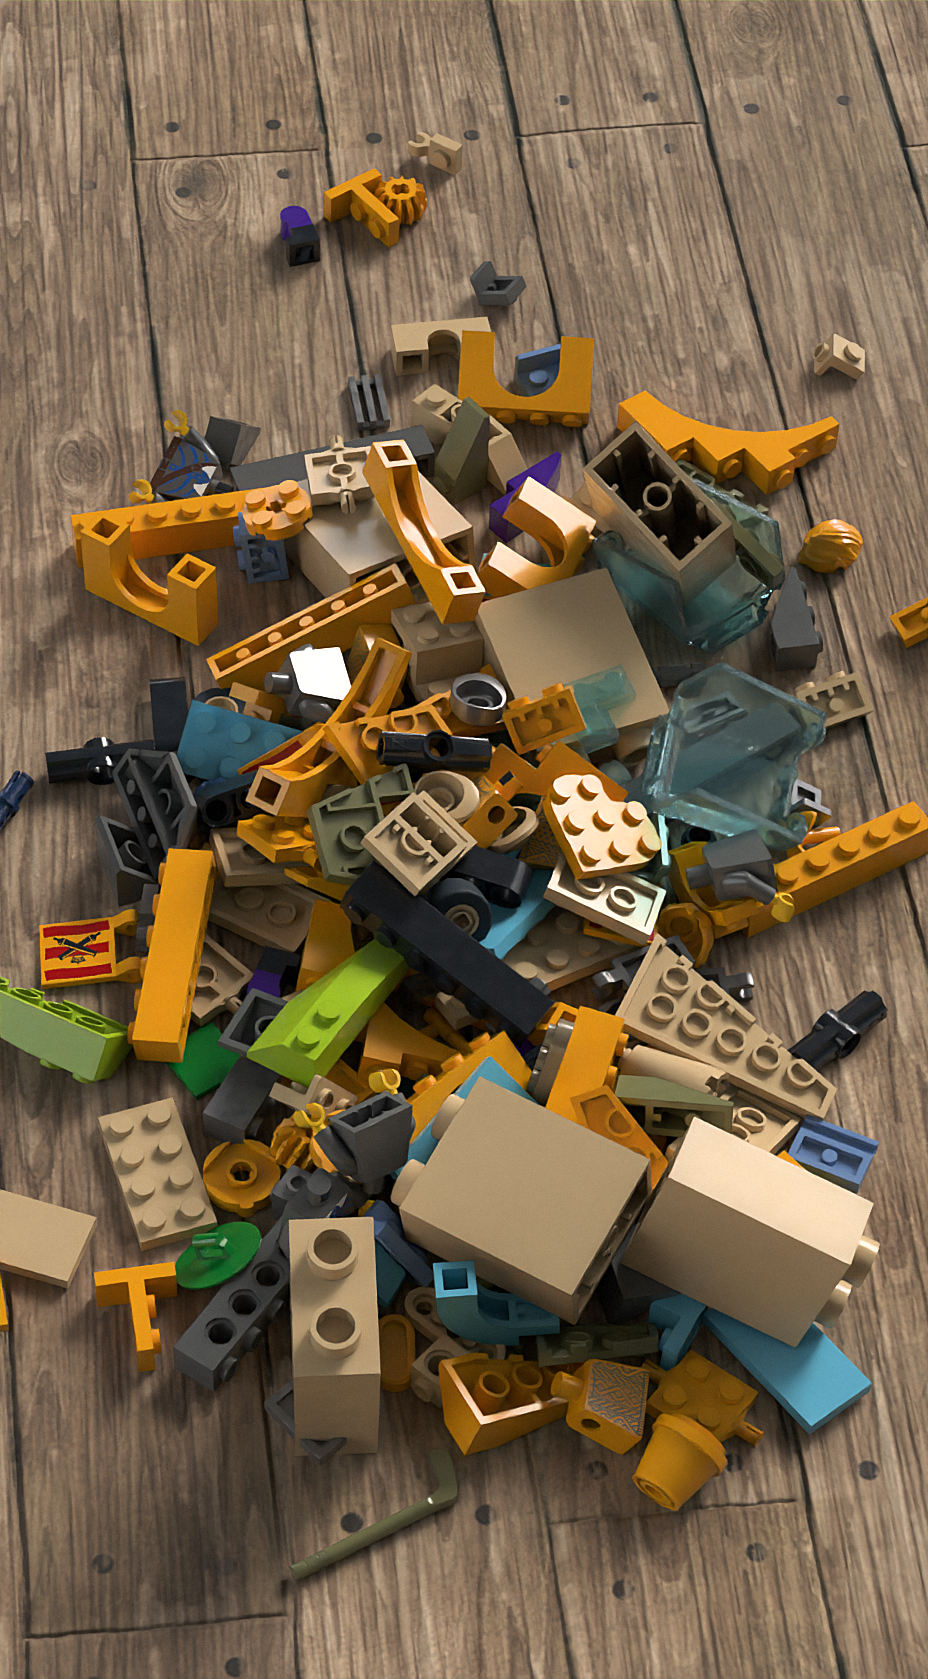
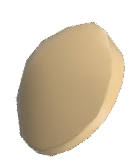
(452, 792)
(517, 833)

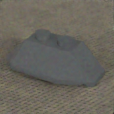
(157, 803)

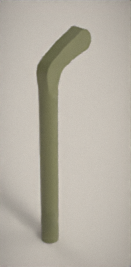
(443, 1497)

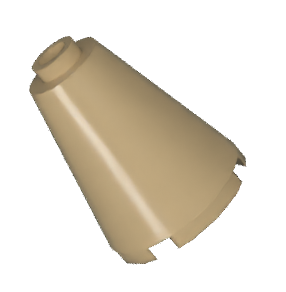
(679, 1070)

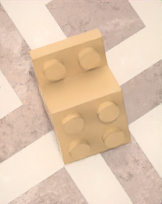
(437, 650)
(418, 842)

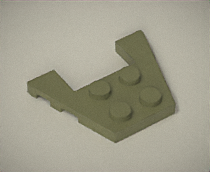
(347, 817)

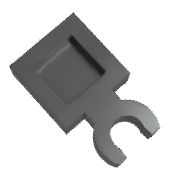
(146, 916)

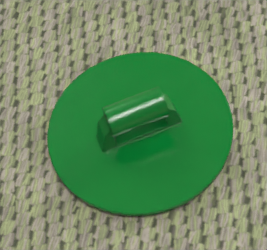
(217, 1255)

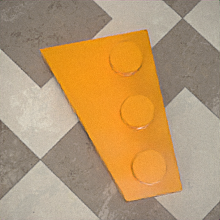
(358, 739)

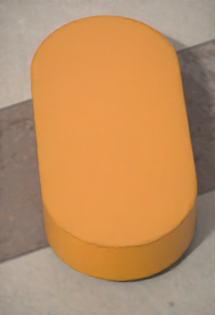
(396, 1352)

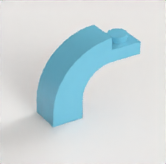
(482, 1313)

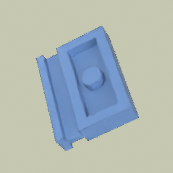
(833, 1152)

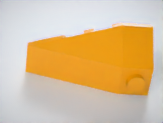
(498, 1399)

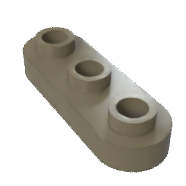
(549, 1060)

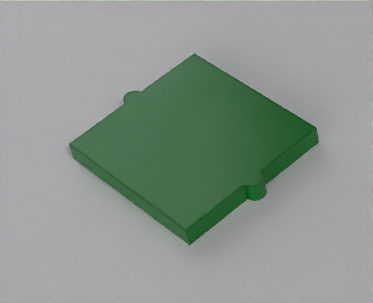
(204, 1062)

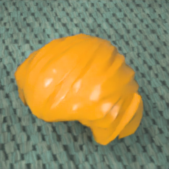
(830, 546)
(692, 928)

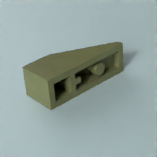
(464, 454)
(669, 1107)

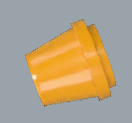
(678, 1460)

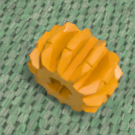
(403, 198)
(291, 1145)

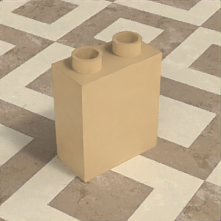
(660, 512)
(349, 547)
(565, 635)
(523, 1197)
(752, 1235)
(335, 1332)

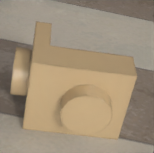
(840, 354)

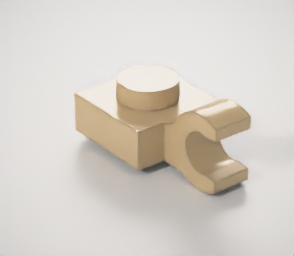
(441, 151)

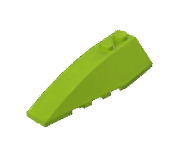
(329, 1014)
(62, 1033)

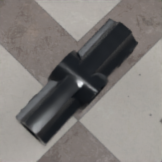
(454, 751)
(91, 762)
(840, 1031)

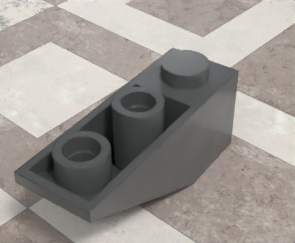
(792, 632)

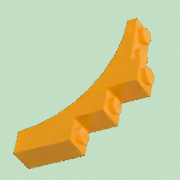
(723, 453)
(554, 763)
(301, 779)
(385, 1037)

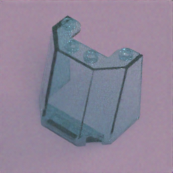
(719, 613)
(731, 756)

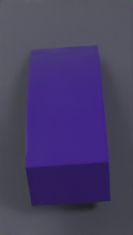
(544, 472)

